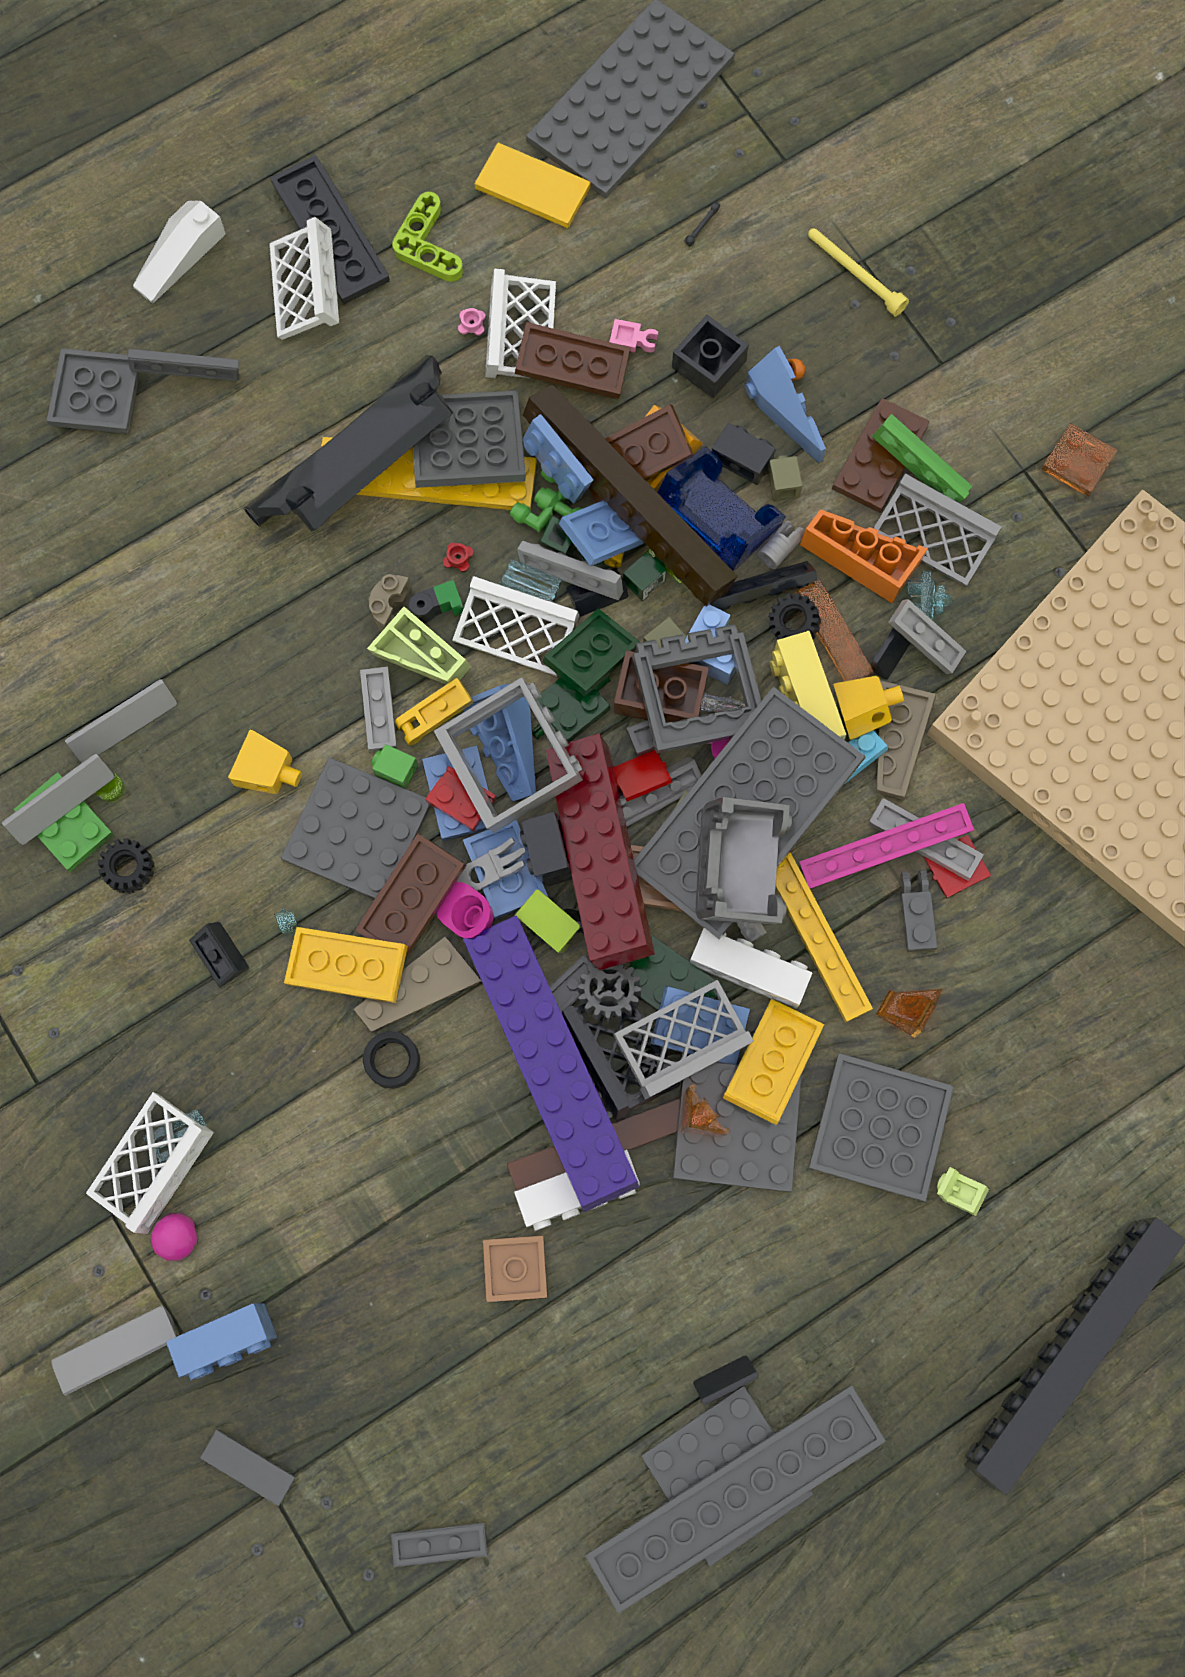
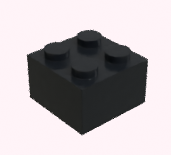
(709, 356)
(546, 849)

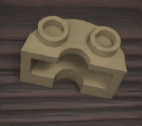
(387, 595)

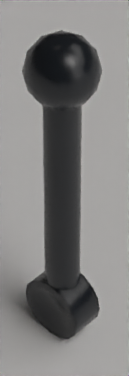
(690, 239)

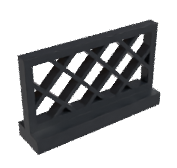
(600, 1067)

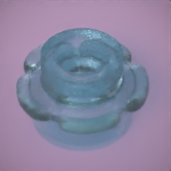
(286, 921)

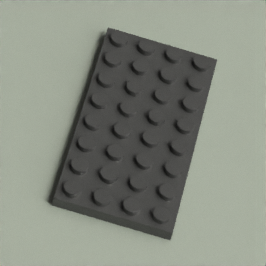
(630, 98)
(772, 758)

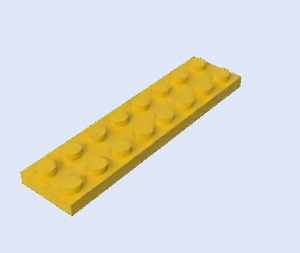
(399, 483)

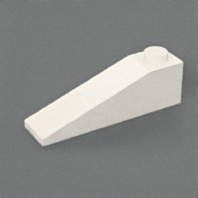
(181, 244)

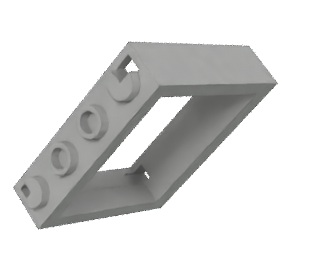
(447, 737)

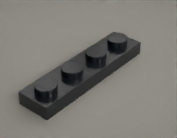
(768, 583)

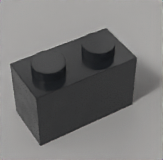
(743, 453)

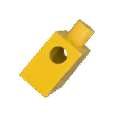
(866, 704)
(263, 766)

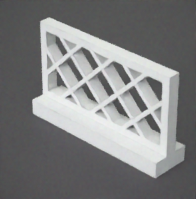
(320, 273)
(498, 317)
(517, 602)
(171, 1173)

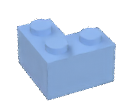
(721, 667)

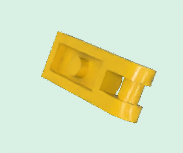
(434, 711)

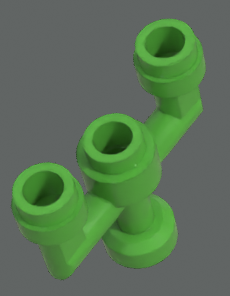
(547, 501)

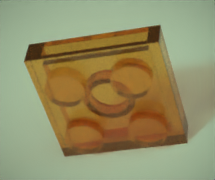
(1079, 459)

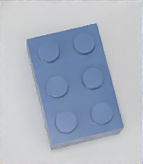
(222, 1341)

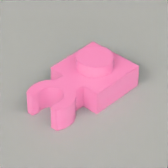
(629, 335)

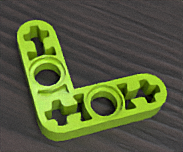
(417, 241)

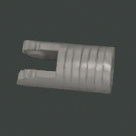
(780, 545)

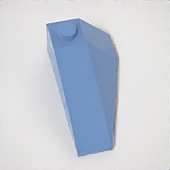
(775, 395)
(509, 744)

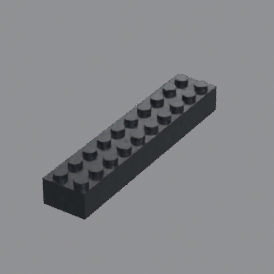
(1073, 1354)

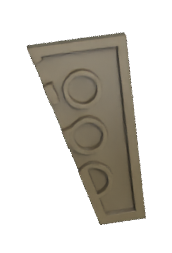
(903, 739)
(425, 981)

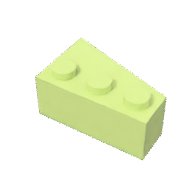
(418, 649)

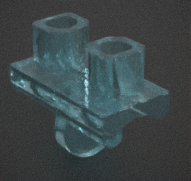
(925, 588)

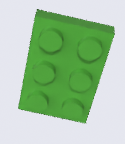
(74, 834)

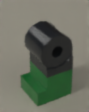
(436, 601)

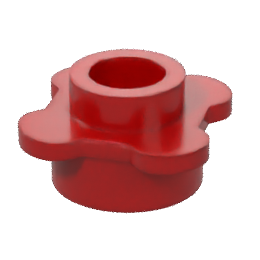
(455, 549)

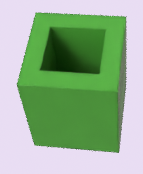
(394, 766)

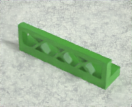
(921, 459)

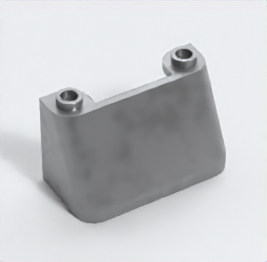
(740, 861)

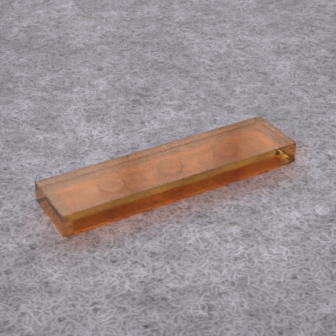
(837, 636)

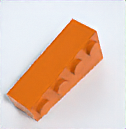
(863, 553)

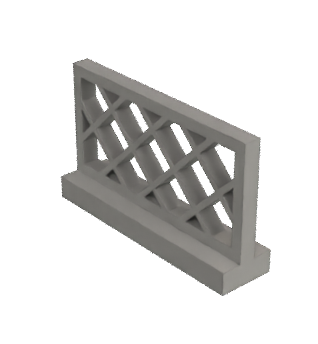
(953, 513)
(695, 1062)

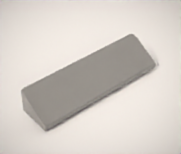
(121, 721)
(683, 775)
(58, 799)
(113, 1350)

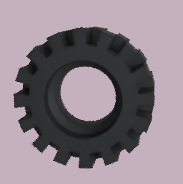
(789, 604)
(114, 854)

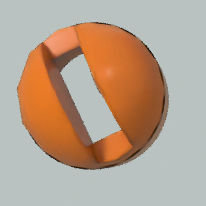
(798, 368)

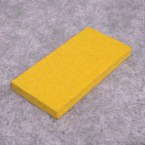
(532, 185)
(346, 964)
(773, 1061)

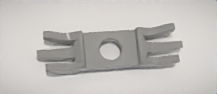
(494, 865)

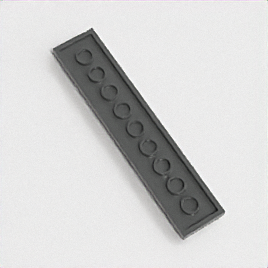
(734, 1498)

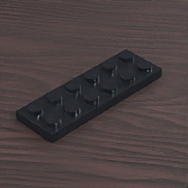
(311, 194)

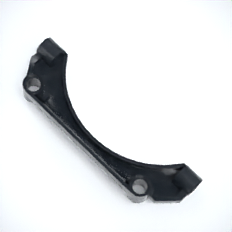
(359, 451)

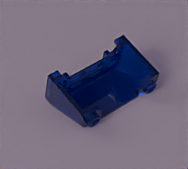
(716, 511)

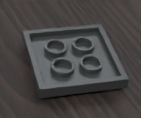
(93, 391)

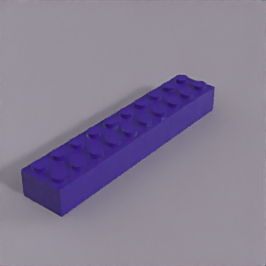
(551, 1064)

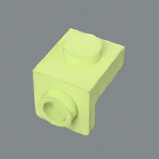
(961, 1191)

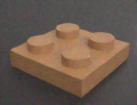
(515, 1268)

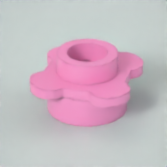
(471, 315)

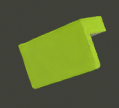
(548, 921)

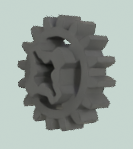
(609, 978)

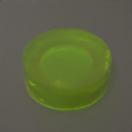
(112, 790)

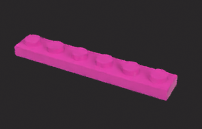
(886, 845)

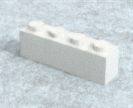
(752, 968)
(553, 1199)

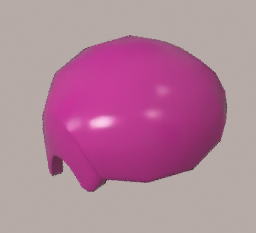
(174, 1237)

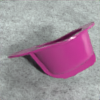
(465, 911)

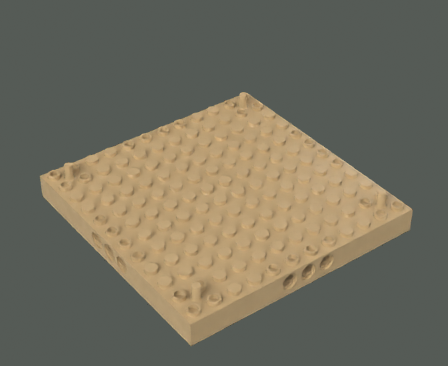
(1089, 713)

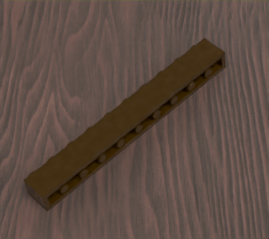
(635, 499)

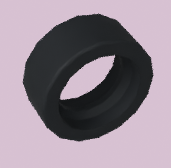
(369, 1057)

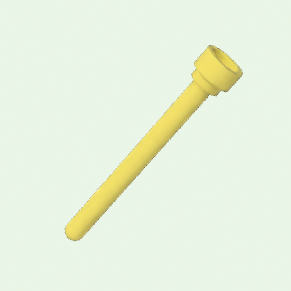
(894, 301)

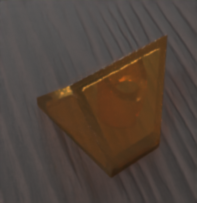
(909, 1009)
(699, 1117)

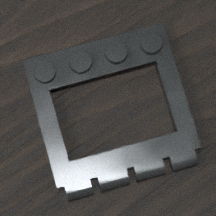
(676, 652)

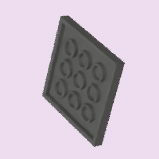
(474, 444)
(355, 828)
(881, 1127)
(751, 1154)
(706, 1446)

